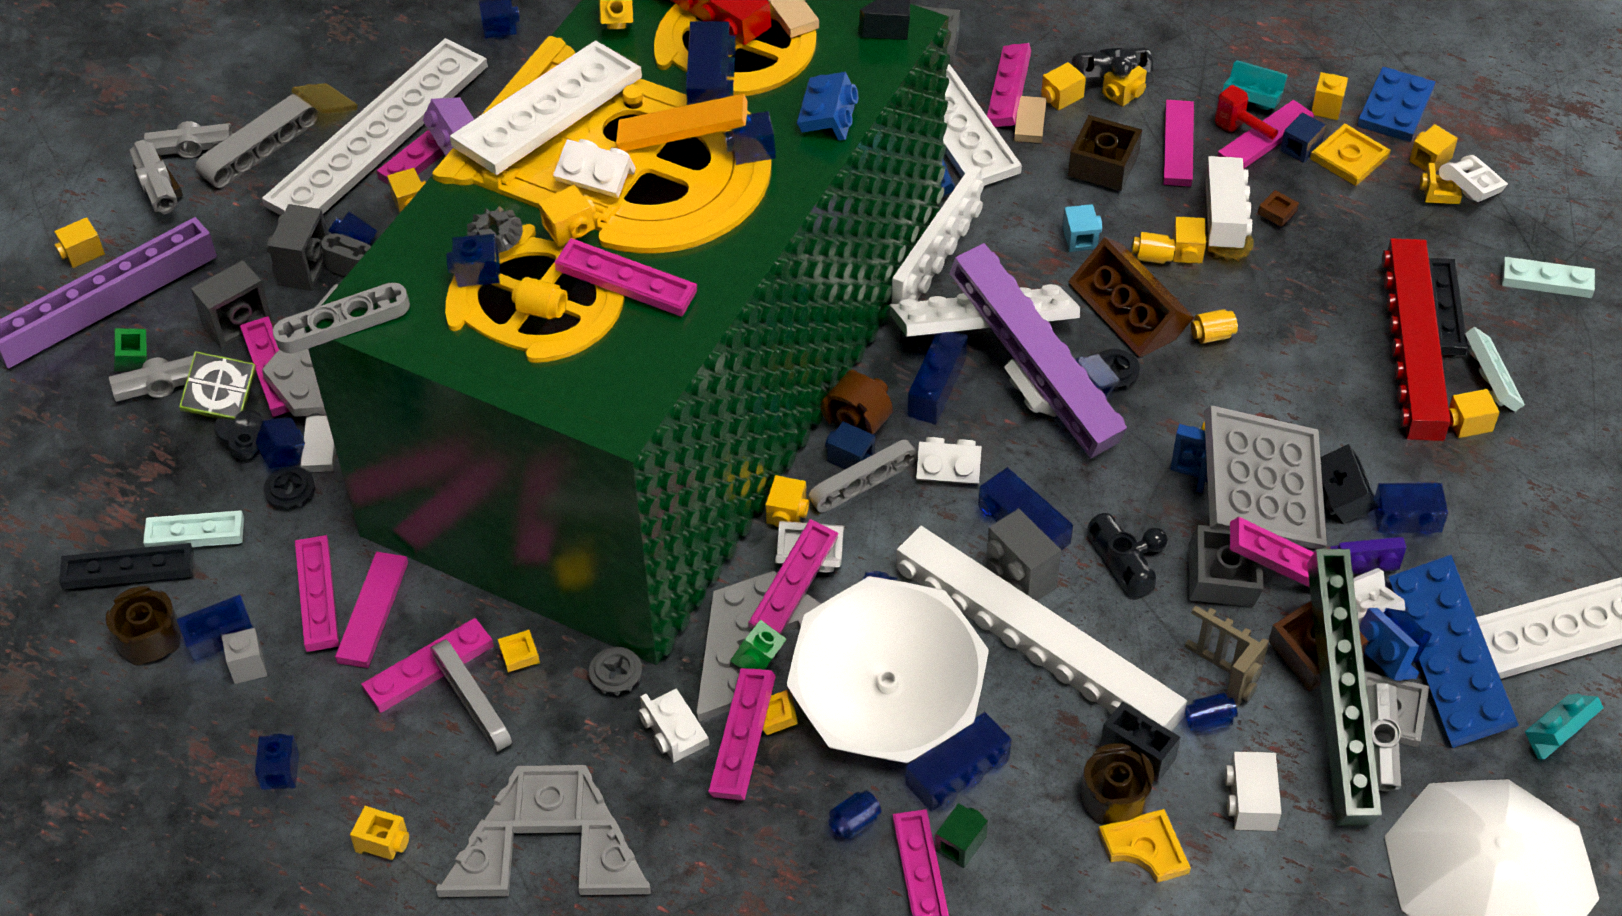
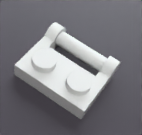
(1477, 182)

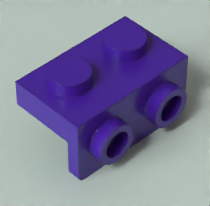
(1372, 554)

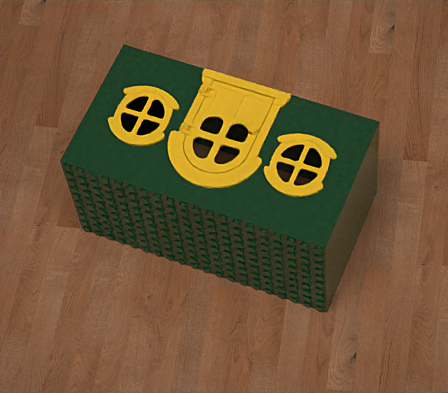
(635, 449)

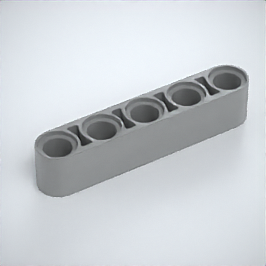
(256, 141)

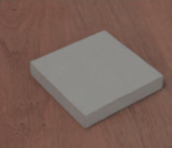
(1410, 708)

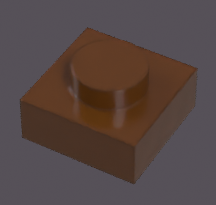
(1278, 208)

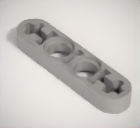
(343, 322)
(863, 476)
(471, 695)

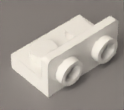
(673, 724)

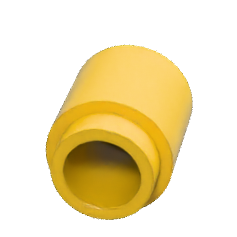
(1153, 247)
(539, 298)
(1214, 326)

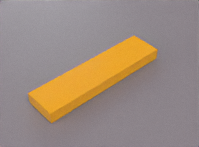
(682, 122)

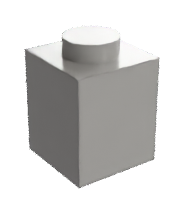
(244, 655)

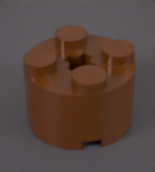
(858, 402)

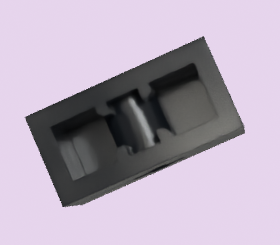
(1346, 485)
(1143, 736)

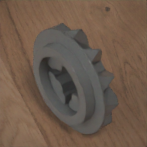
(509, 227)
(609, 660)

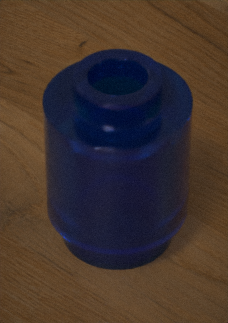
(1211, 713)
(854, 814)

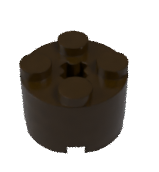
(143, 625)
(1116, 784)

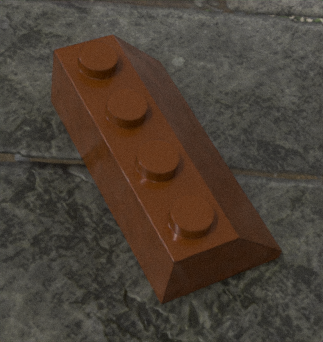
(1130, 298)

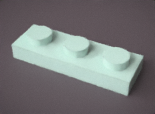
(1548, 277)
(1493, 370)
(197, 529)

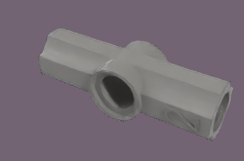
(188, 139)
(153, 177)
(154, 378)
(1384, 718)

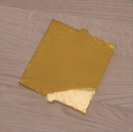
(324, 98)

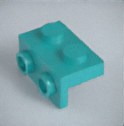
(1261, 84)
(1562, 723)

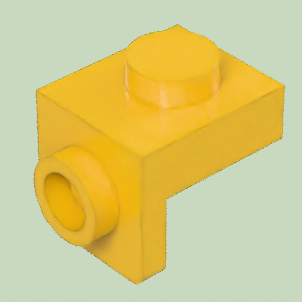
(1126, 88)
(1439, 190)

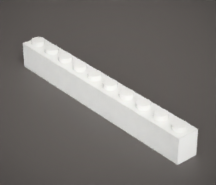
(1036, 630)

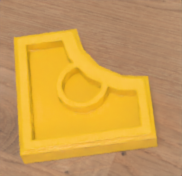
(1146, 842)

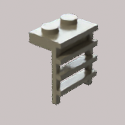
(1247, 658)

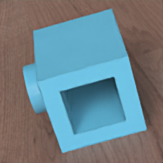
(1081, 227)

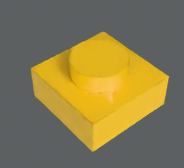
(518, 650)
(780, 713)

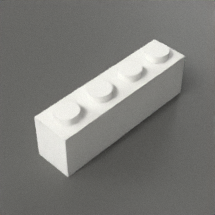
(1227, 202)

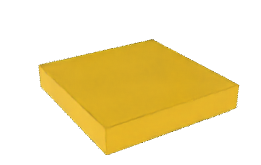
(1350, 154)

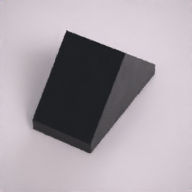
(885, 19)

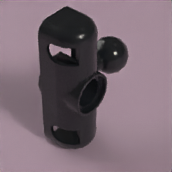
(1113, 60)
(1124, 553)

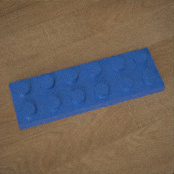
(1457, 655)

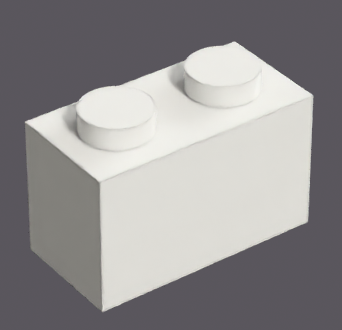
(1254, 791)

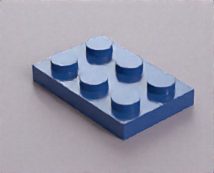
(1396, 104)

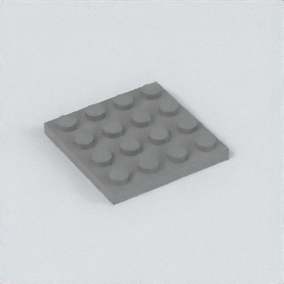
(1265, 475)

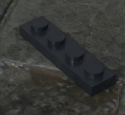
(1448, 306)
(126, 566)

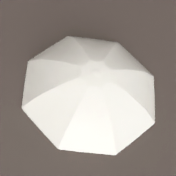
(888, 669)
(1488, 854)

